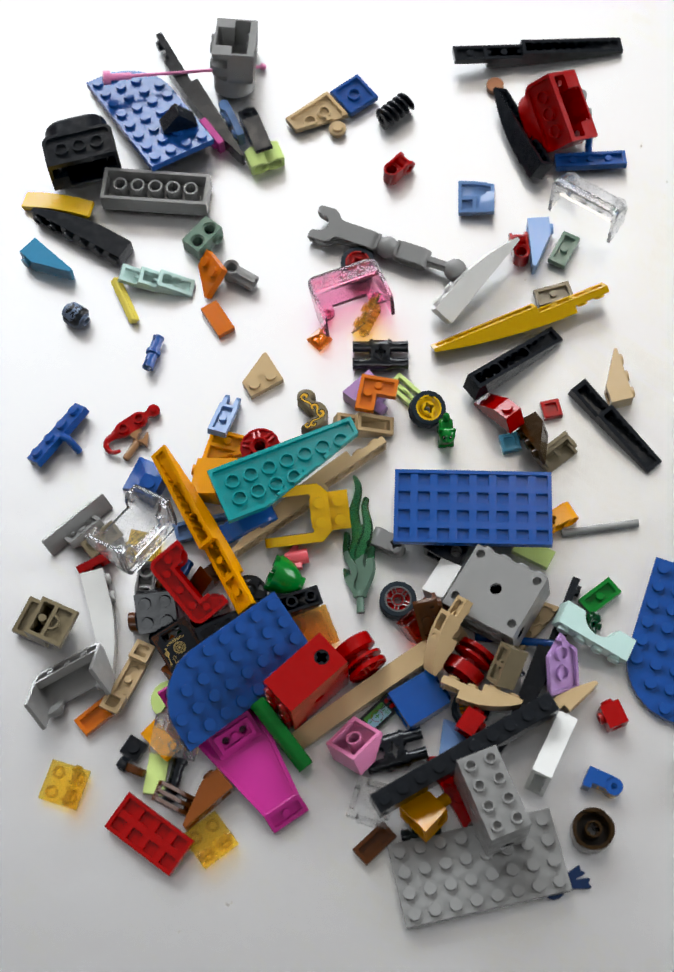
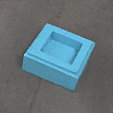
(509, 443)

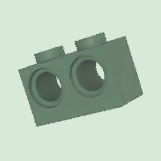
(199, 235)

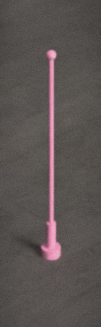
(108, 77)

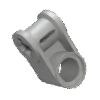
(383, 542)
(145, 582)

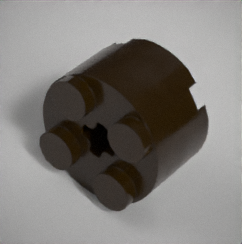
(601, 823)

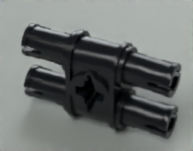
(386, 362)
(404, 757)

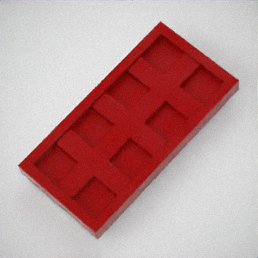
(149, 834)

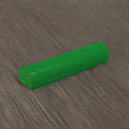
(281, 734)

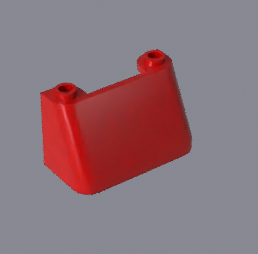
(167, 570)

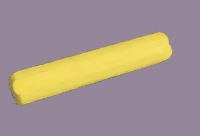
(125, 301)

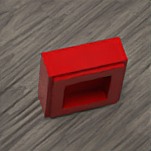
(551, 409)

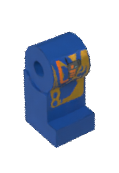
(602, 781)

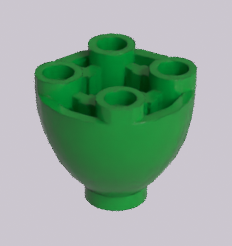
(285, 577)

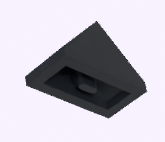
(177, 119)

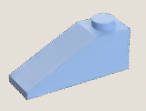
(539, 233)

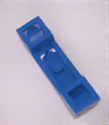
(244, 526)

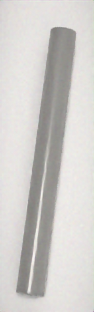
(600, 528)

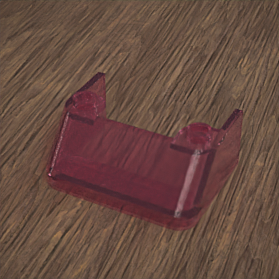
(346, 285)

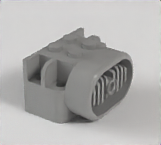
(234, 56)

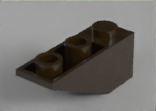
(534, 436)

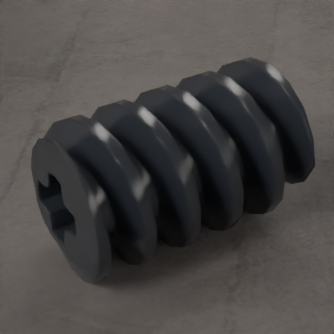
(394, 109)

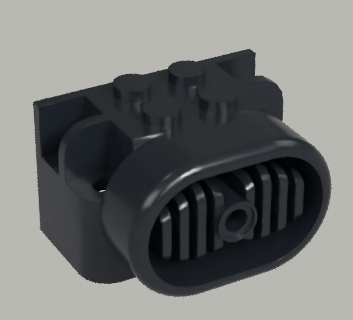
(79, 150)

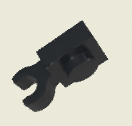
(132, 751)

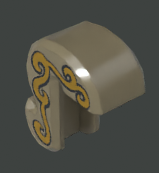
(314, 409)

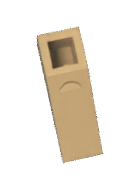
(617, 386)

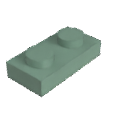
(563, 250)

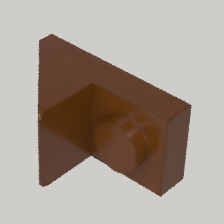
(205, 579)

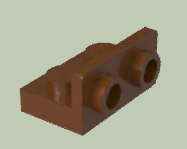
(426, 613)

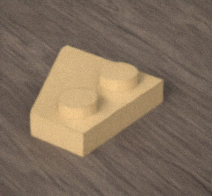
(262, 377)

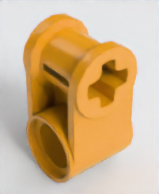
(563, 517)

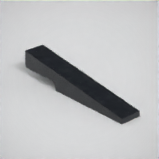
(614, 425)

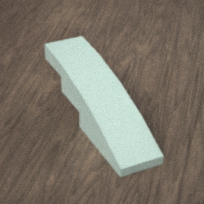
(156, 281)

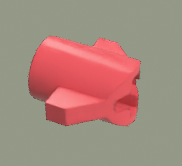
(297, 556)

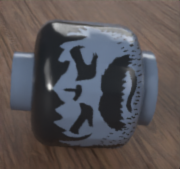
(75, 315)

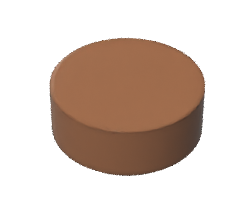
(494, 82)

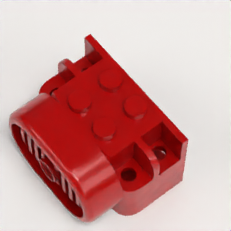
(556, 111)

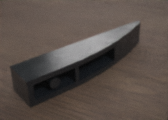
(86, 234)
(294, 602)

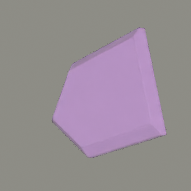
(562, 666)

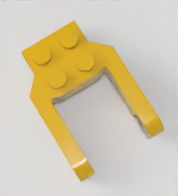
(328, 512)

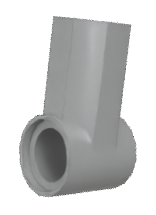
(240, 275)

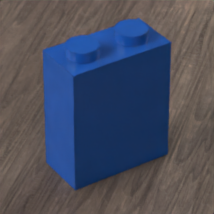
(419, 699)

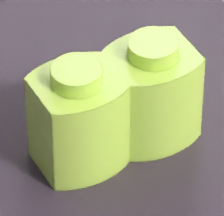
(266, 160)

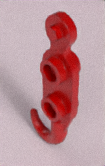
(130, 424)

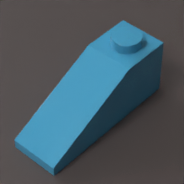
(44, 261)

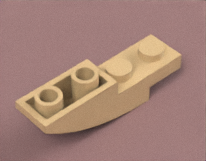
(440, 640)
(489, 699)

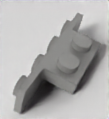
(76, 527)

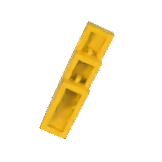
(58, 202)

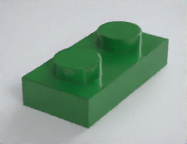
(599, 596)

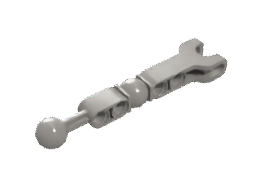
(387, 247)

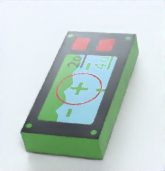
(379, 713)

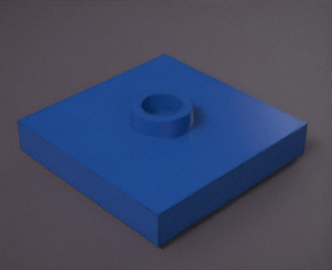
(354, 95)

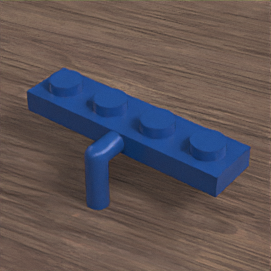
(590, 160)
(58, 435)

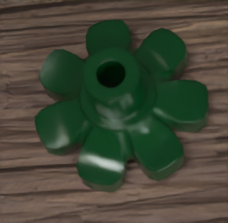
(593, 621)

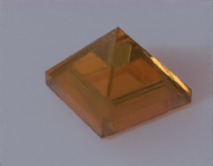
(319, 339)

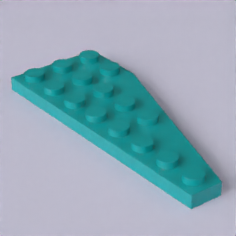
(267, 475)

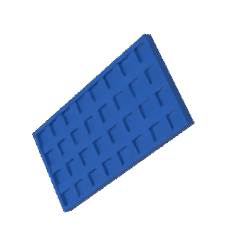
(473, 508)

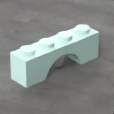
(572, 621)

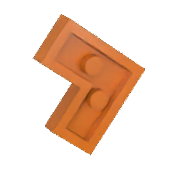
(373, 387)

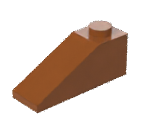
(209, 795)

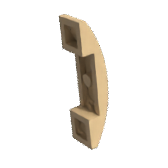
(129, 677)

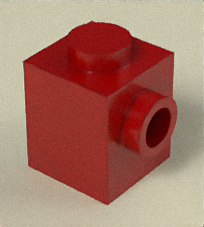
(611, 715)
(471, 722)

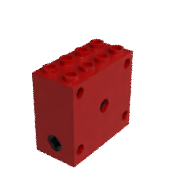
(306, 682)

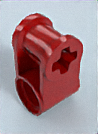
(398, 167)
(521, 248)

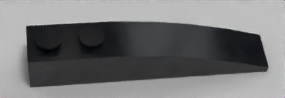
(528, 152)
(510, 363)

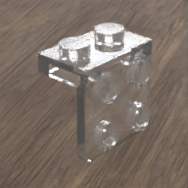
(166, 742)

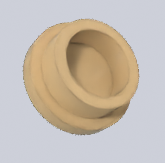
(337, 129)

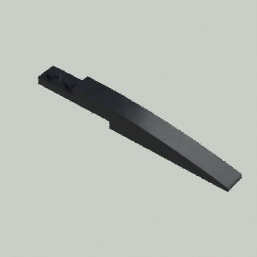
(536, 51)
(197, 98)
(536, 673)

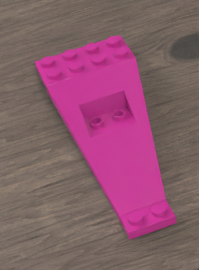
(254, 768)

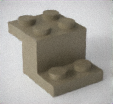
(45, 622)

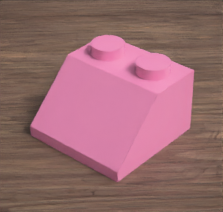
(355, 745)

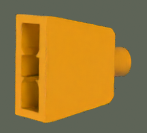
(426, 814)

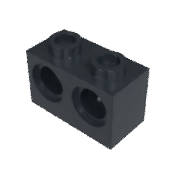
(444, 552)

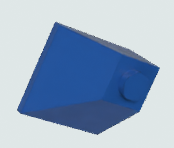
(145, 475)

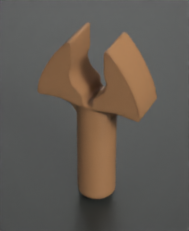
(136, 443)

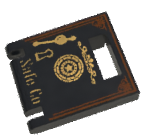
(176, 647)

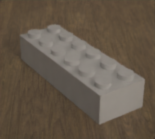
(156, 191)

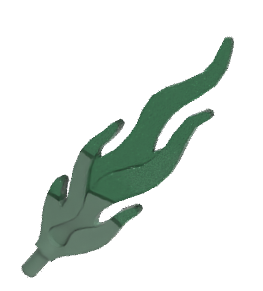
(355, 554)

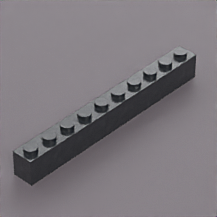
(443, 765)

